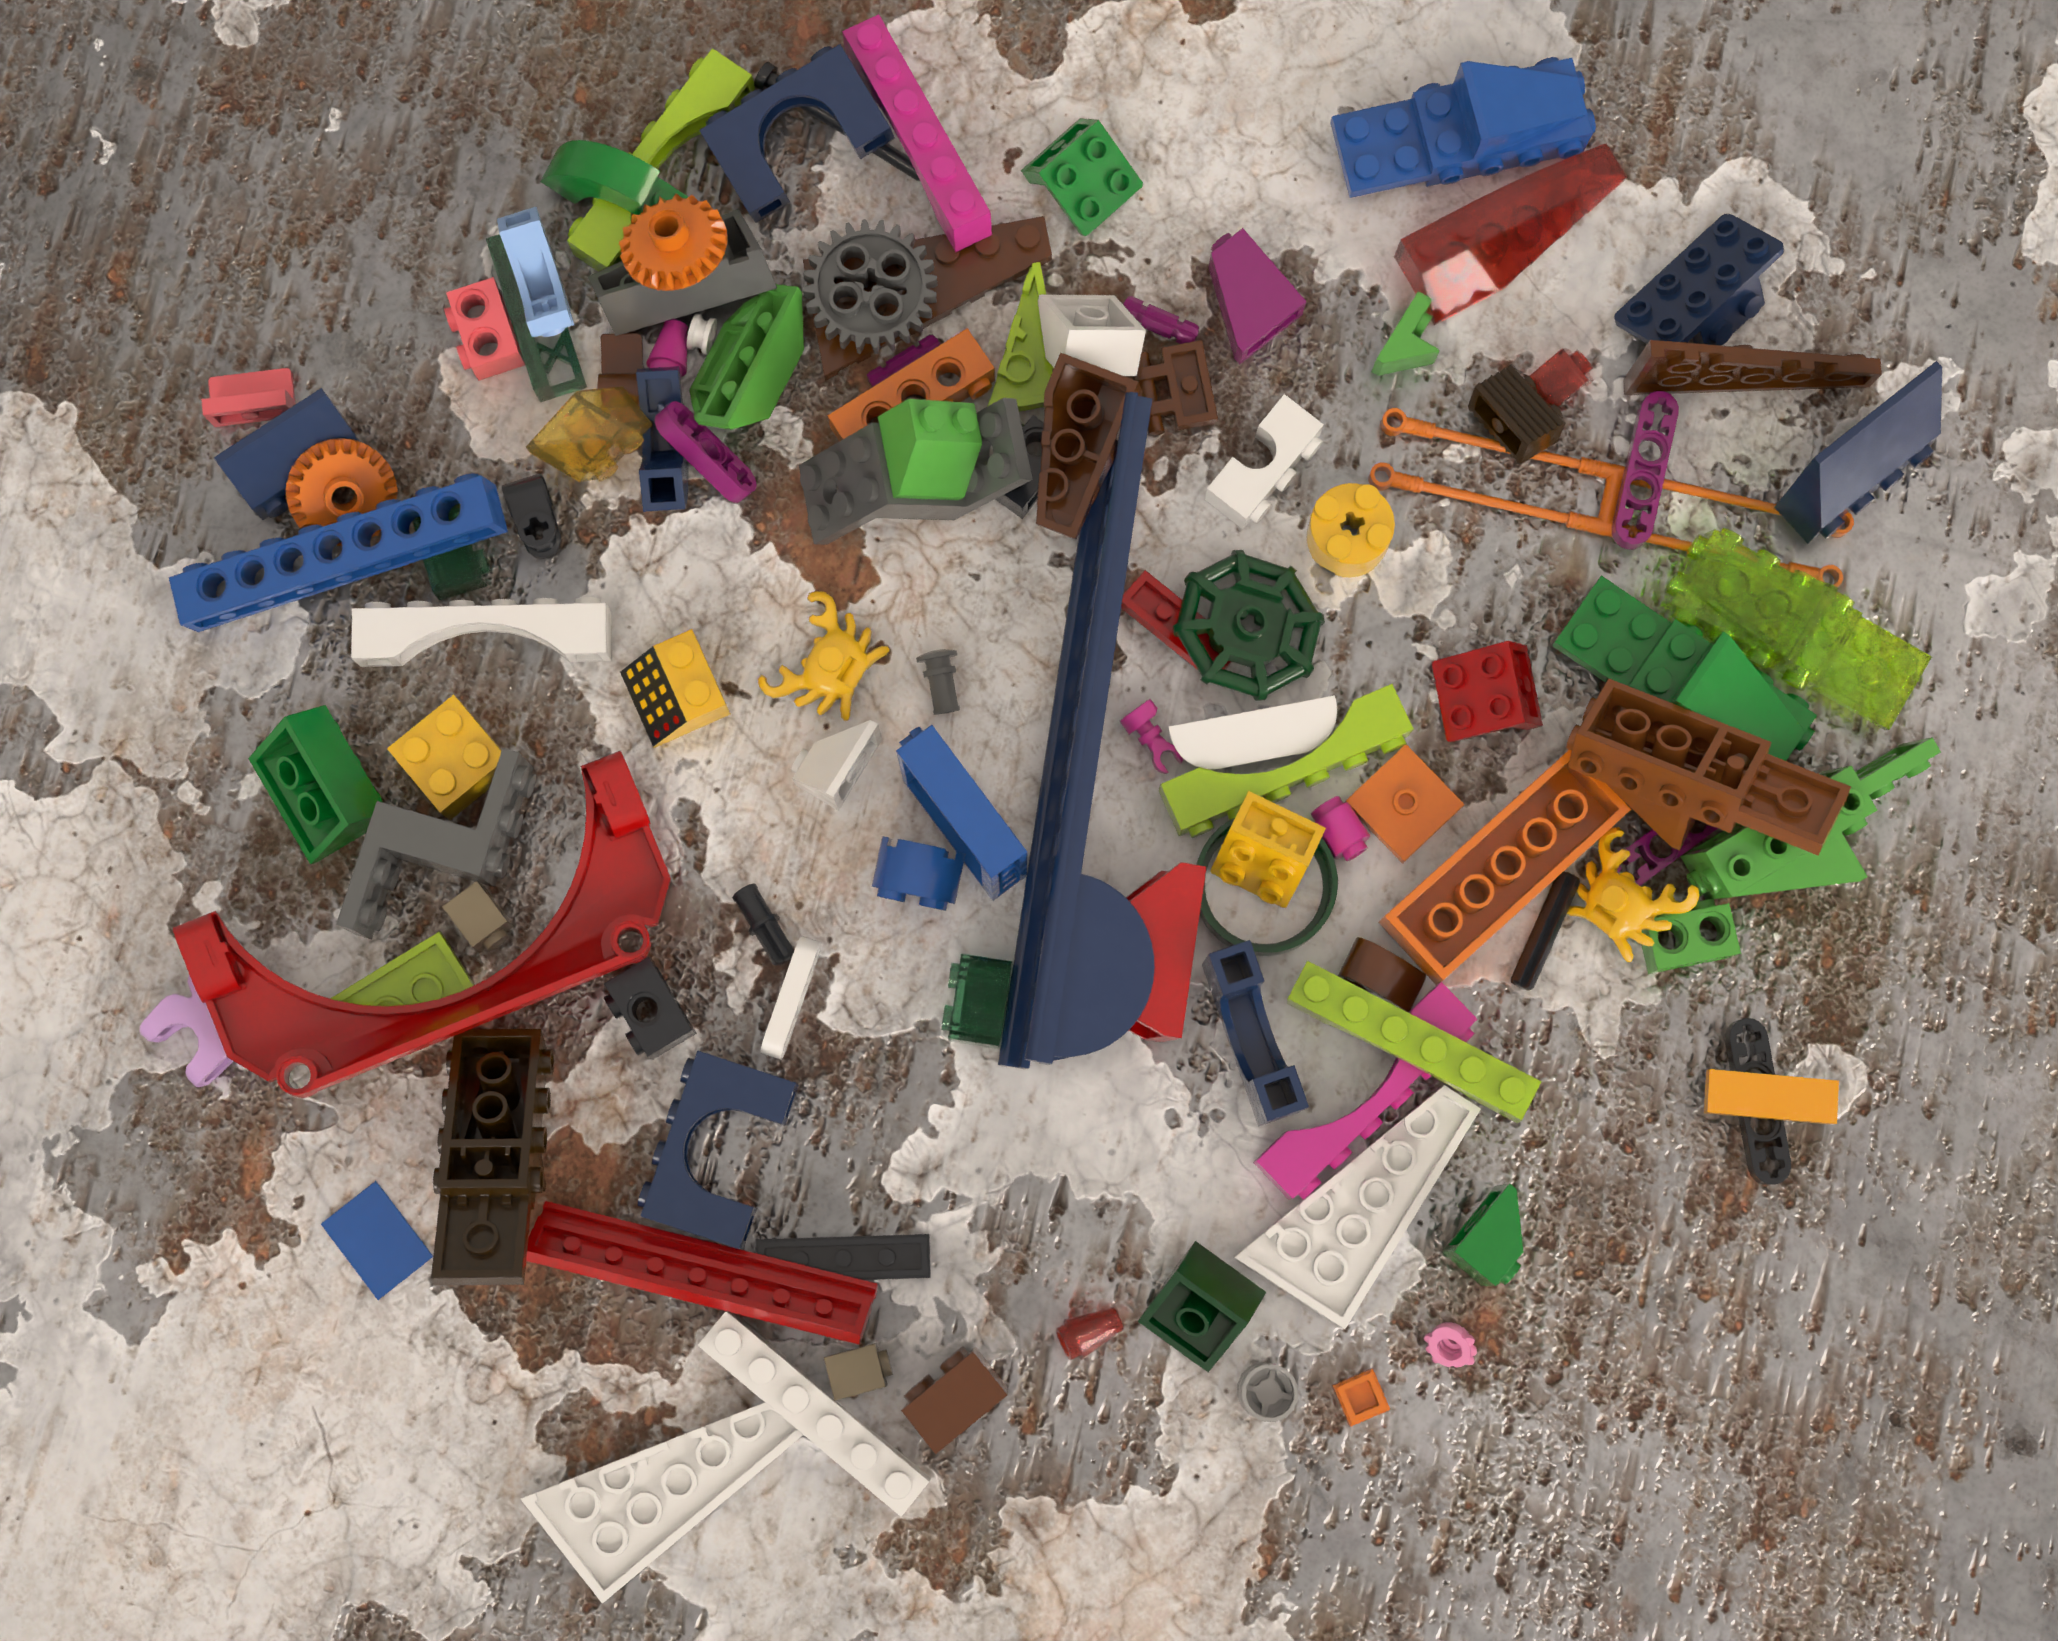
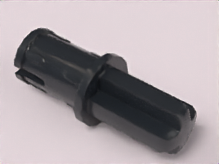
(763, 924)

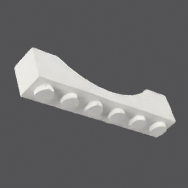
(398, 634)
(814, 1412)

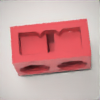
(490, 327)

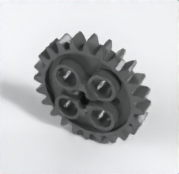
(878, 251)

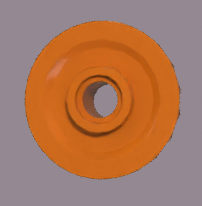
(673, 243)
(332, 466)

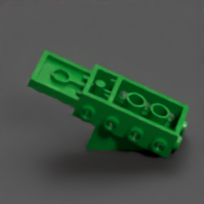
(1672, 661)

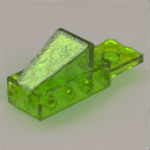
(1794, 626)

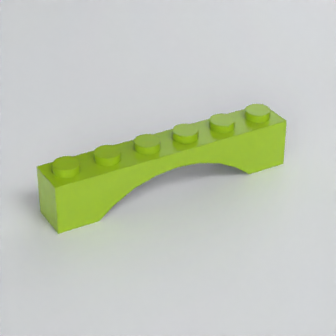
(712, 87)
(1207, 795)
(1414, 1041)

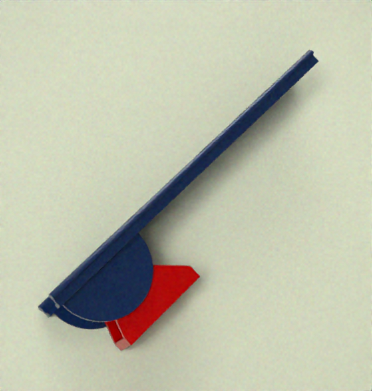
(1083, 951)

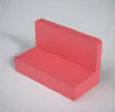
(248, 397)

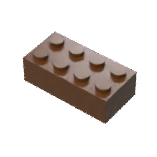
(955, 1399)

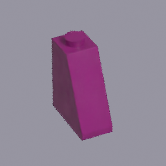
(1251, 294)

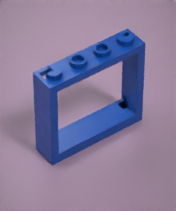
(961, 811)

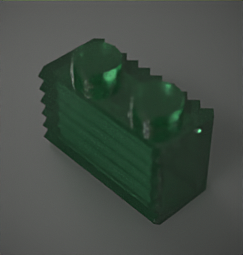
(457, 569)
(978, 1000)

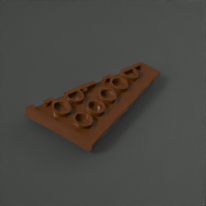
(960, 279)
(1740, 368)

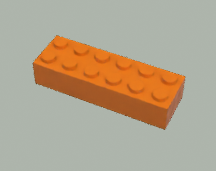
(1502, 868)

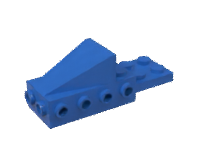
(1466, 129)

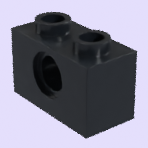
(646, 983)

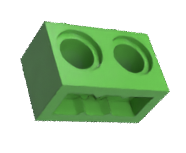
(1690, 945)

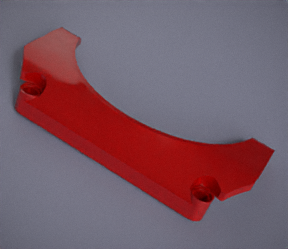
(280, 1026)

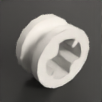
(701, 333)

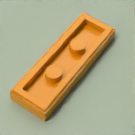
(1771, 1096)

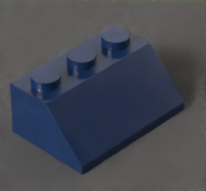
(264, 458)

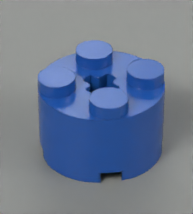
(919, 872)

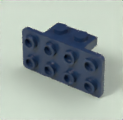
(1705, 288)

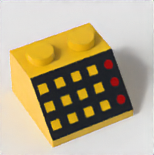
(674, 689)

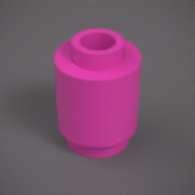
(1344, 830)

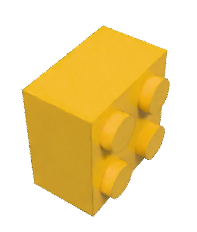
(448, 757)

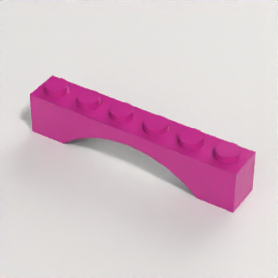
(941, 171)
(1302, 1154)

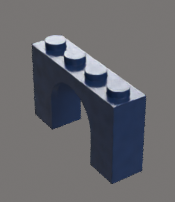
(823, 83)
(1236, 989)
(710, 1088)

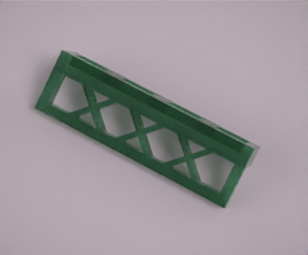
(529, 345)

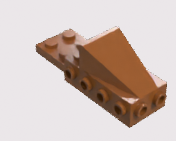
(1693, 768)

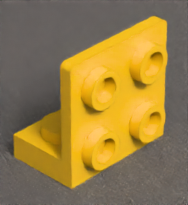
(1267, 850)

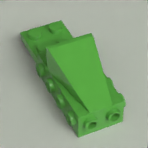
(1758, 864)

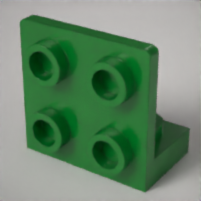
(1085, 174)

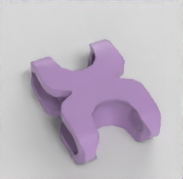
(180, 1012)

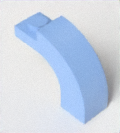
(535, 273)

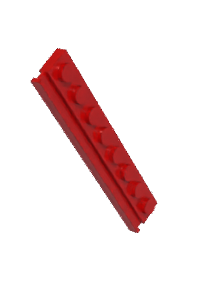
(701, 1272)

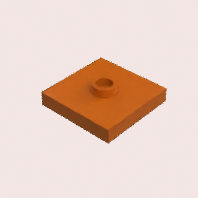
(1404, 803)

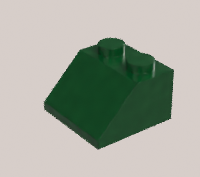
(1202, 1307)

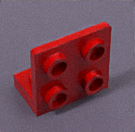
(1487, 691)

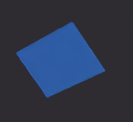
(376, 1240)

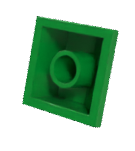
(1490, 1239)

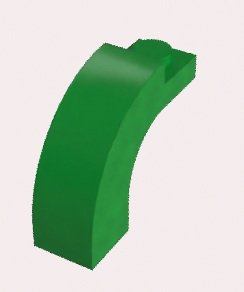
(606, 173)

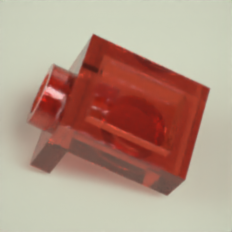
(1562, 376)

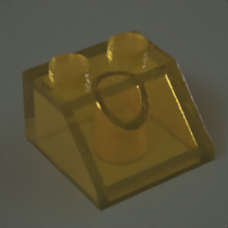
(591, 434)

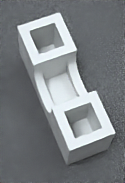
(1244, 491)

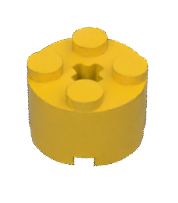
(1363, 510)

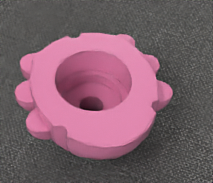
(1451, 1345)

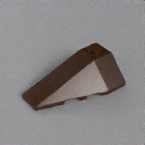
(1078, 440)

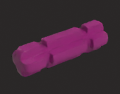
(1161, 321)
(902, 360)

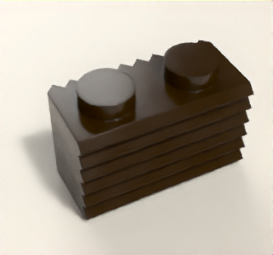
(1516, 413)

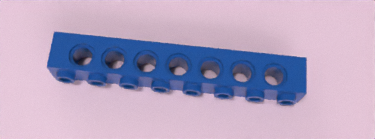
(197, 586)

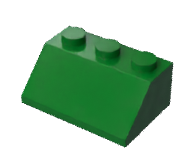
(316, 782)

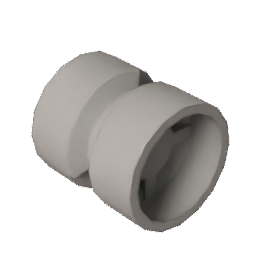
(1267, 1391)

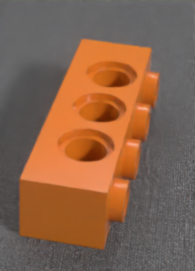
(957, 356)

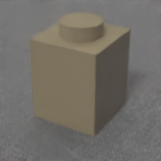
(479, 917)
(858, 1371)

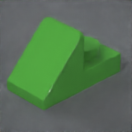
(1405, 347)

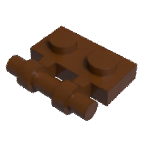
(1187, 383)

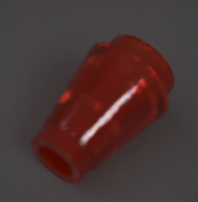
(1088, 1332)

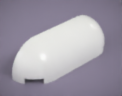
(1256, 734)

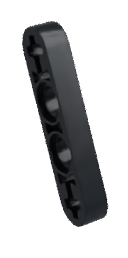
(1749, 1136)

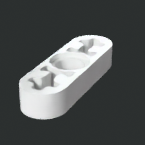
(791, 997)

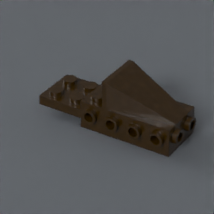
(490, 1155)

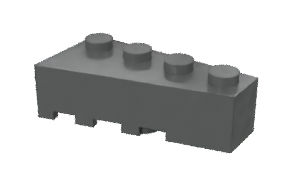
(738, 276)

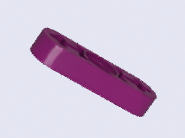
(705, 452)

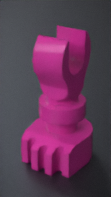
(1140, 721)

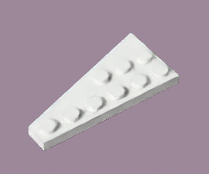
(1349, 1226)
(640, 1505)

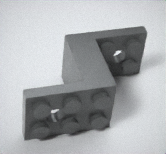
(864, 486)
(436, 844)

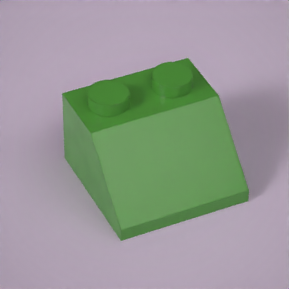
(930, 448)

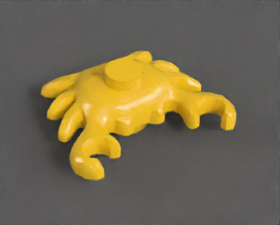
(832, 665)
(1621, 905)

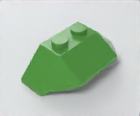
(750, 361)

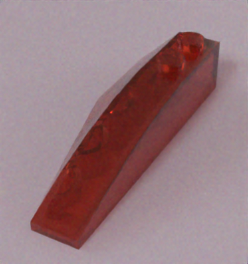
(1503, 232)

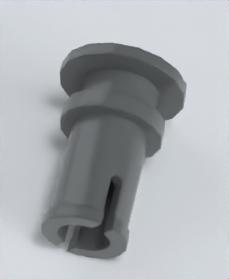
(941, 680)

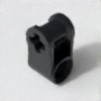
(533, 511)

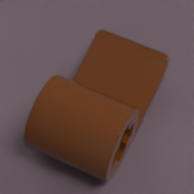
(619, 362)
(1382, 973)

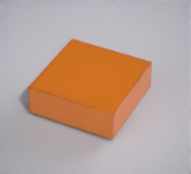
(1360, 1397)

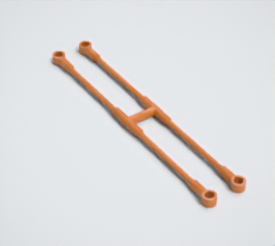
(1597, 525)

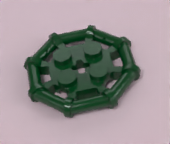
(1231, 639)

